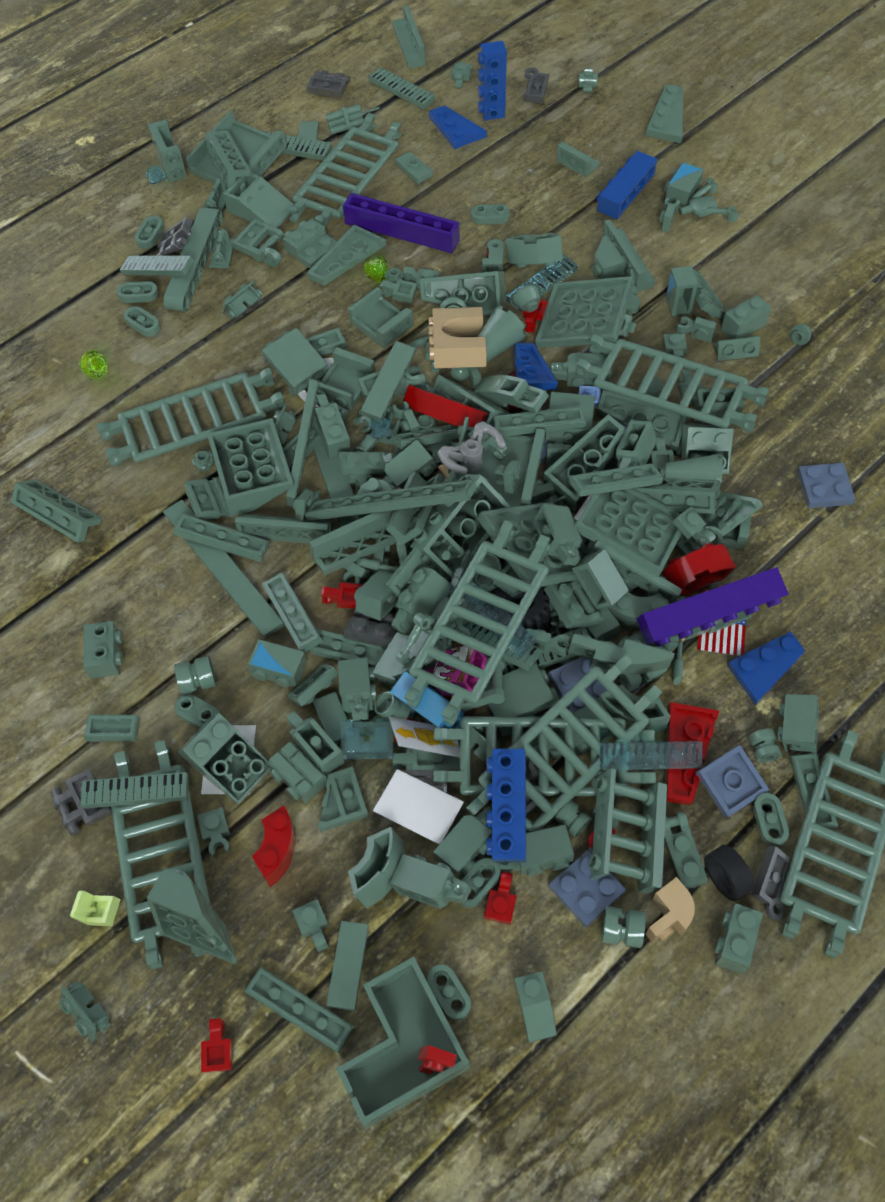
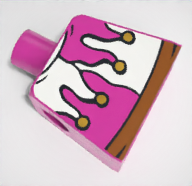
(456, 676)

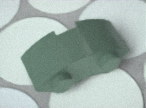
(534, 249)
(631, 607)
(656, 711)
(374, 871)

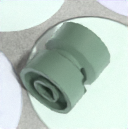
(191, 676)
(623, 927)

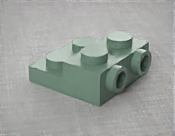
(308, 242)

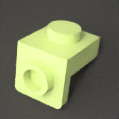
(95, 909)

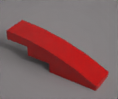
(442, 407)

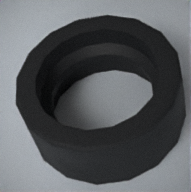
(729, 872)

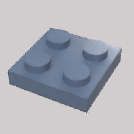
(826, 485)
(568, 675)
(732, 781)
(583, 895)

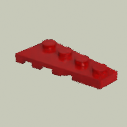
(687, 724)

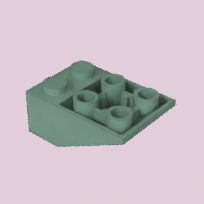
(256, 199)
(225, 758)

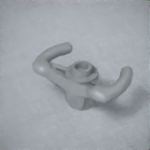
(470, 451)

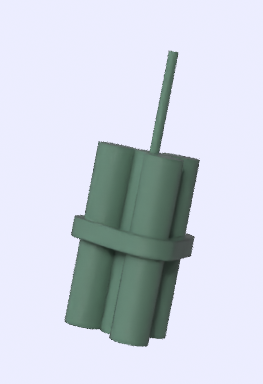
(346, 118)

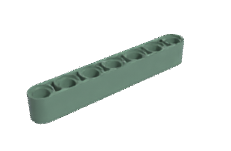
(198, 246)

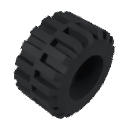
(538, 613)

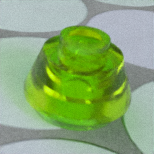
(376, 268)
(93, 364)

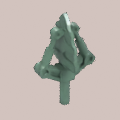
(418, 637)

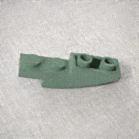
(511, 390)
(607, 654)

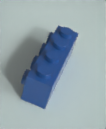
(493, 80)
(626, 184)
(508, 805)

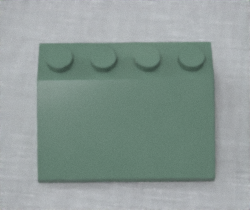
(250, 465)

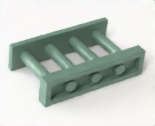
(652, 838)

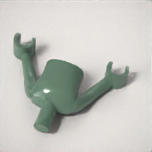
(707, 205)

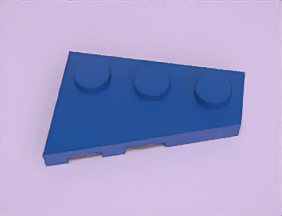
(455, 127)
(532, 367)
(765, 665)

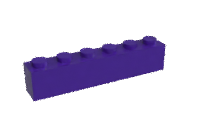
(401, 223)
(712, 606)

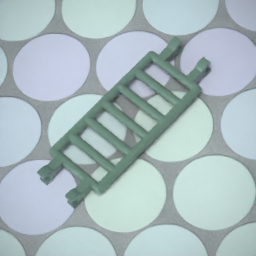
(363, 131)
(745, 421)
(116, 455)
(460, 694)
(560, 708)
(517, 724)
(798, 906)
(151, 934)

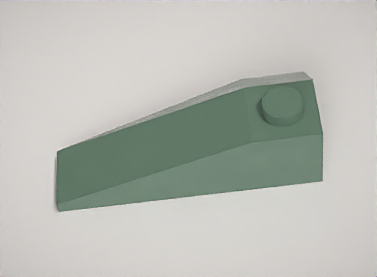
(475, 289)
(454, 391)

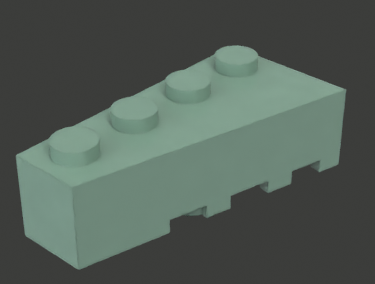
(588, 455)

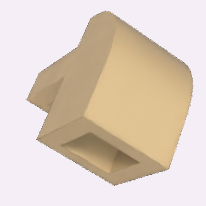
(677, 908)

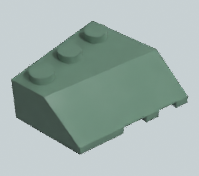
(187, 916)

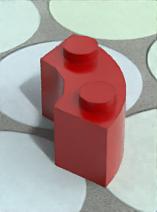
(699, 568)
(277, 847)

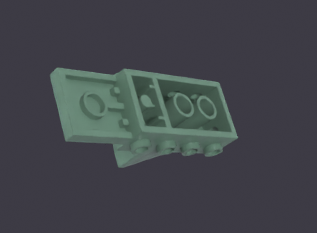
(448, 535)

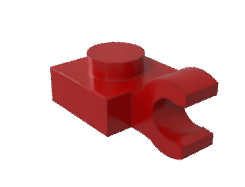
(532, 317)
(343, 595)
(501, 903)
(216, 1053)
(435, 1059)

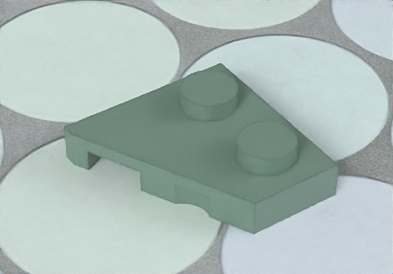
(731, 511)
(342, 800)

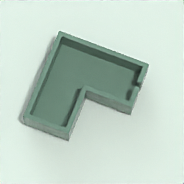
(389, 1073)

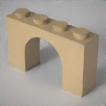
(447, 347)

